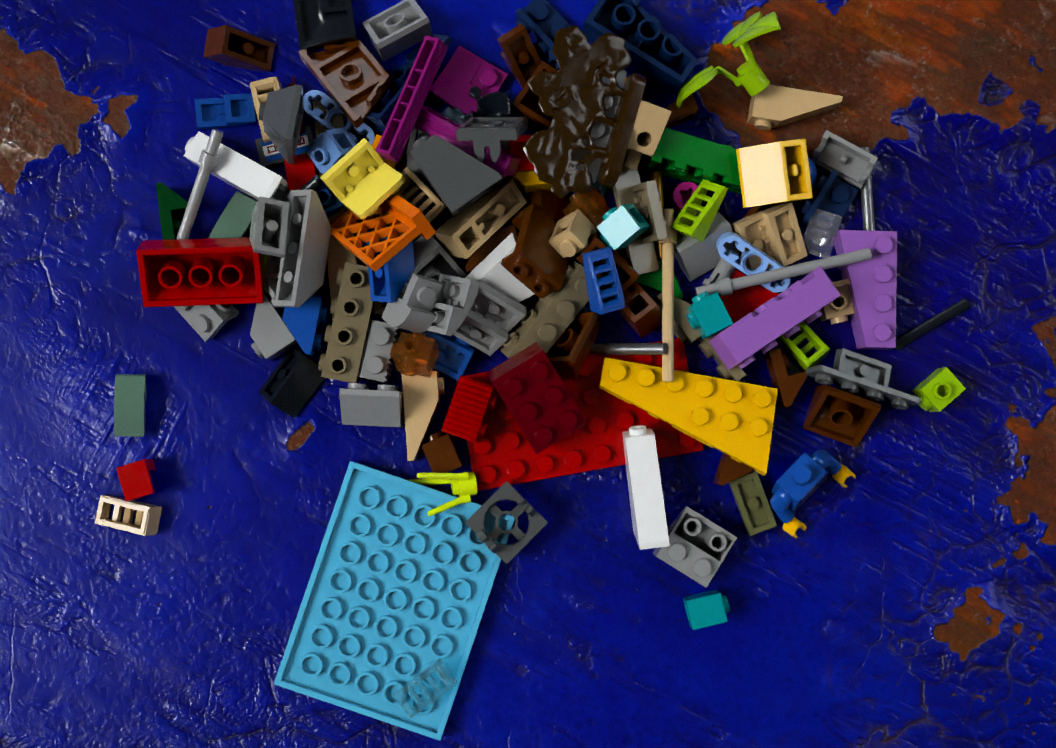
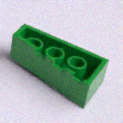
(695, 159)

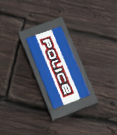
(270, 155)

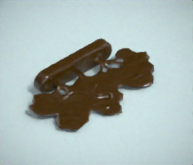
(576, 103)

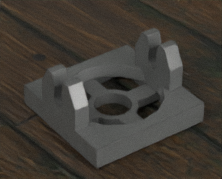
(491, 132)
(504, 551)

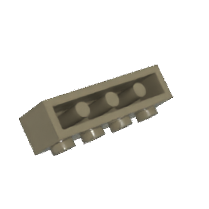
(550, 314)
(350, 325)

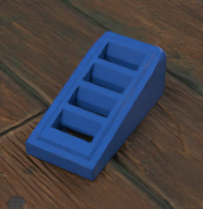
(614, 288)

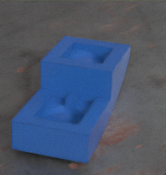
(225, 112)

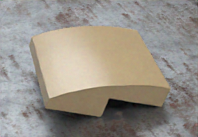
(774, 233)

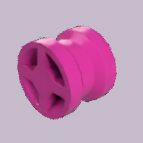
(677, 200)

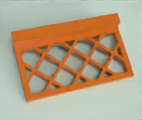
(393, 210)

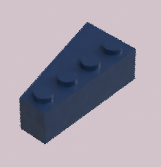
(649, 45)

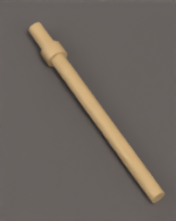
(668, 296)

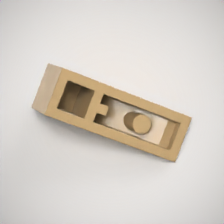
(785, 105)
(477, 223)
(421, 402)

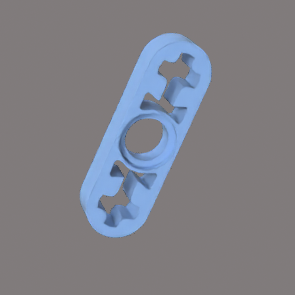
(327, 102)
(731, 257)

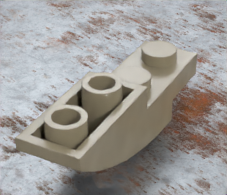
(684, 331)

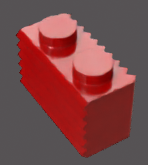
(469, 409)

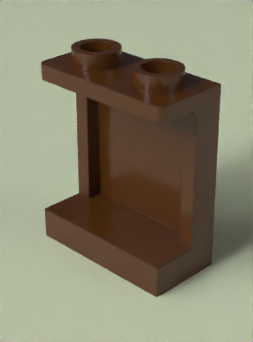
(534, 259)

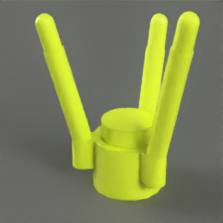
(462, 484)

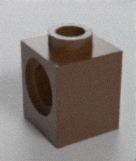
(441, 453)

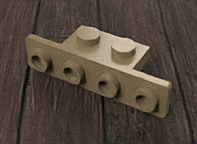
(647, 200)

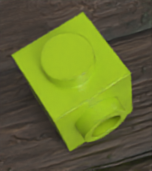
(938, 390)

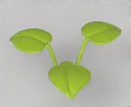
(749, 72)

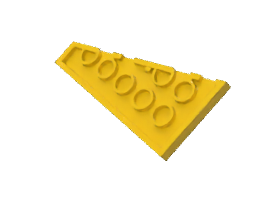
(707, 408)

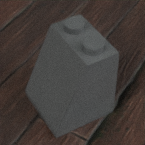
(453, 173)

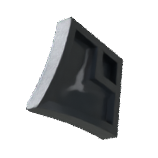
(324, 23)

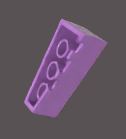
(871, 286)
(774, 318)

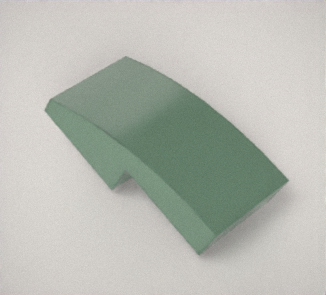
(235, 218)
(129, 405)

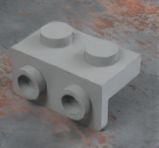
(207, 319)

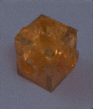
(590, 204)
(415, 354)

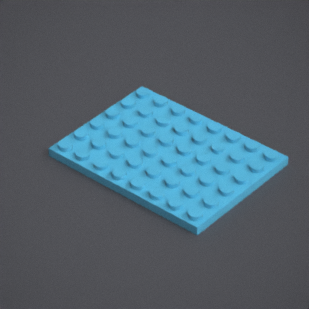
(390, 599)

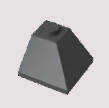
(283, 119)

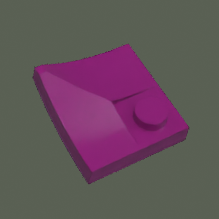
(463, 73)

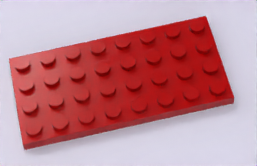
(598, 444)

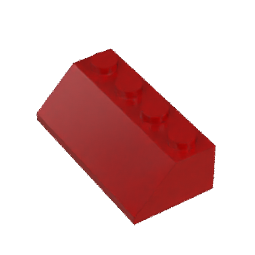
(200, 272)

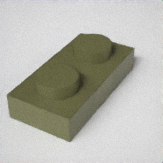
(752, 503)

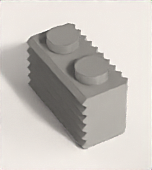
(376, 357)

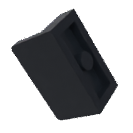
(292, 382)

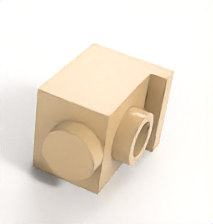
(571, 234)
(839, 314)

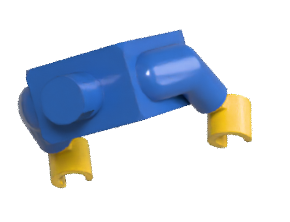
(801, 482)

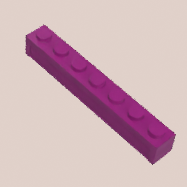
(411, 98)
(445, 128)

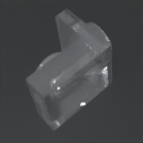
(822, 233)

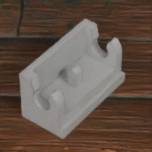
(845, 158)

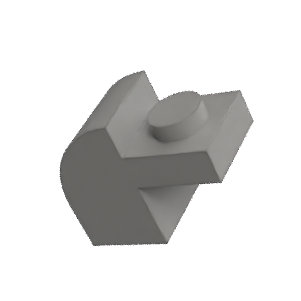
(414, 308)

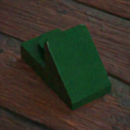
(170, 207)

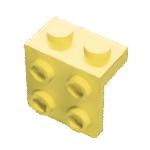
(362, 180)

